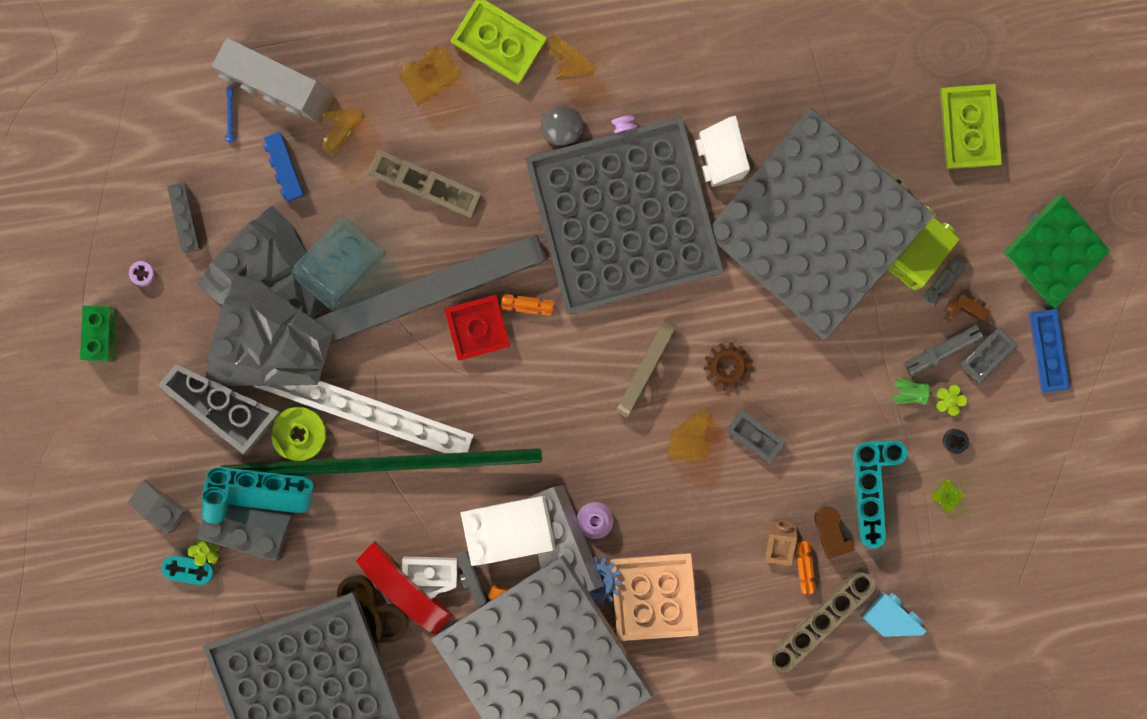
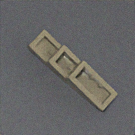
(424, 183)

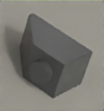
(157, 507)

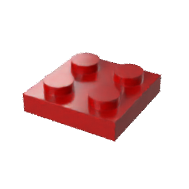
(477, 328)

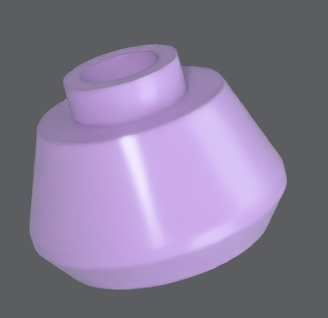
(604, 520)

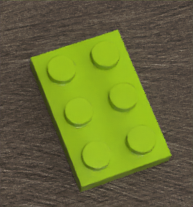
(498, 40)
(970, 126)

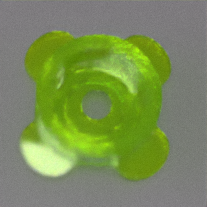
(939, 496)

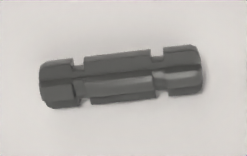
(944, 282)

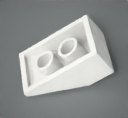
(722, 153)
(508, 530)

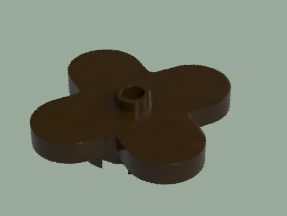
(385, 621)

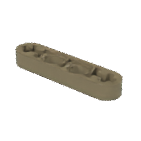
(645, 368)

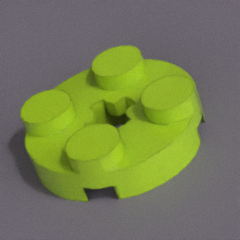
(283, 430)

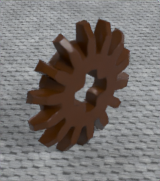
(736, 359)

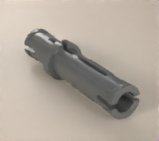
(934, 355)

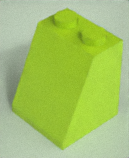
(925, 254)

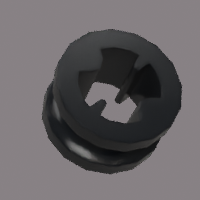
(965, 443)

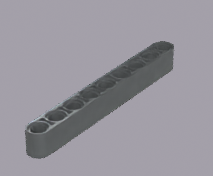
(434, 288)

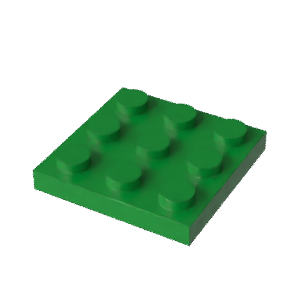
(1056, 251)

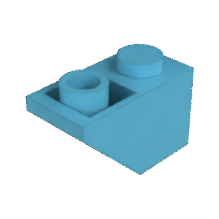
(890, 619)

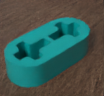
(186, 576)

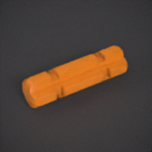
(527, 305)
(805, 567)

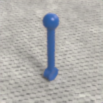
(229, 137)

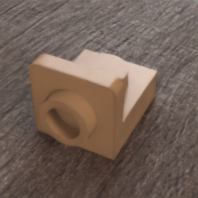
(780, 543)

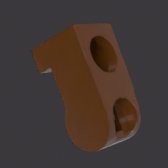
(828, 529)

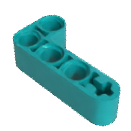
(253, 490)
(875, 493)

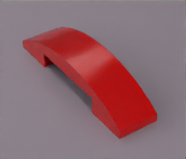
(402, 590)

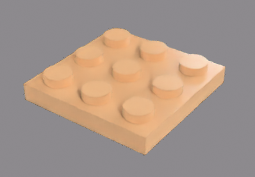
(655, 597)

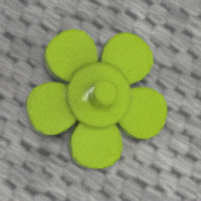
(950, 400)
(203, 551)

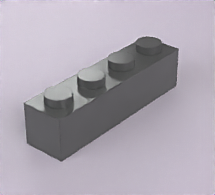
(184, 218)

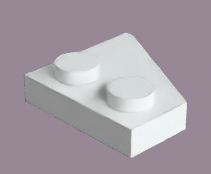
(432, 573)

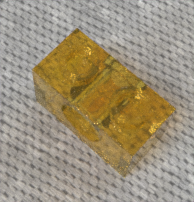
(423, 90)

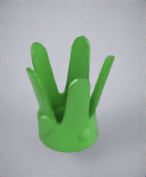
(912, 392)

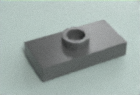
(988, 355)
(471, 579)

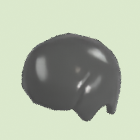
(562, 126)

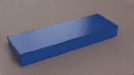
(1049, 351)

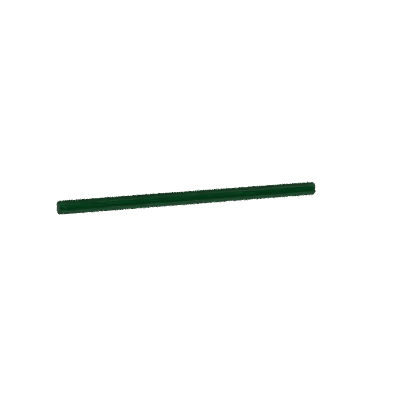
(396, 463)

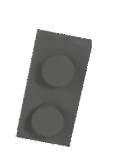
(755, 436)

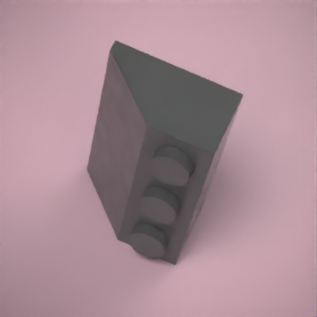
(250, 531)

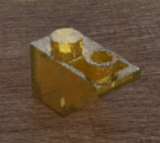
(688, 437)

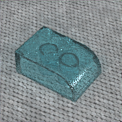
(337, 262)

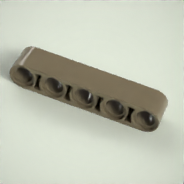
(835, 617)

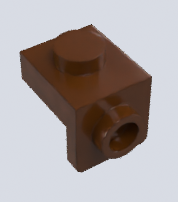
(973, 307)

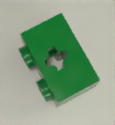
(98, 333)

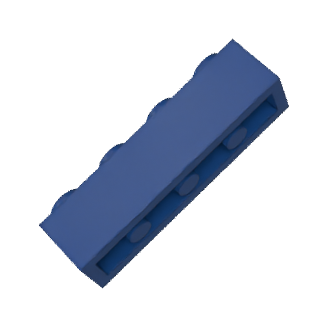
(284, 167)

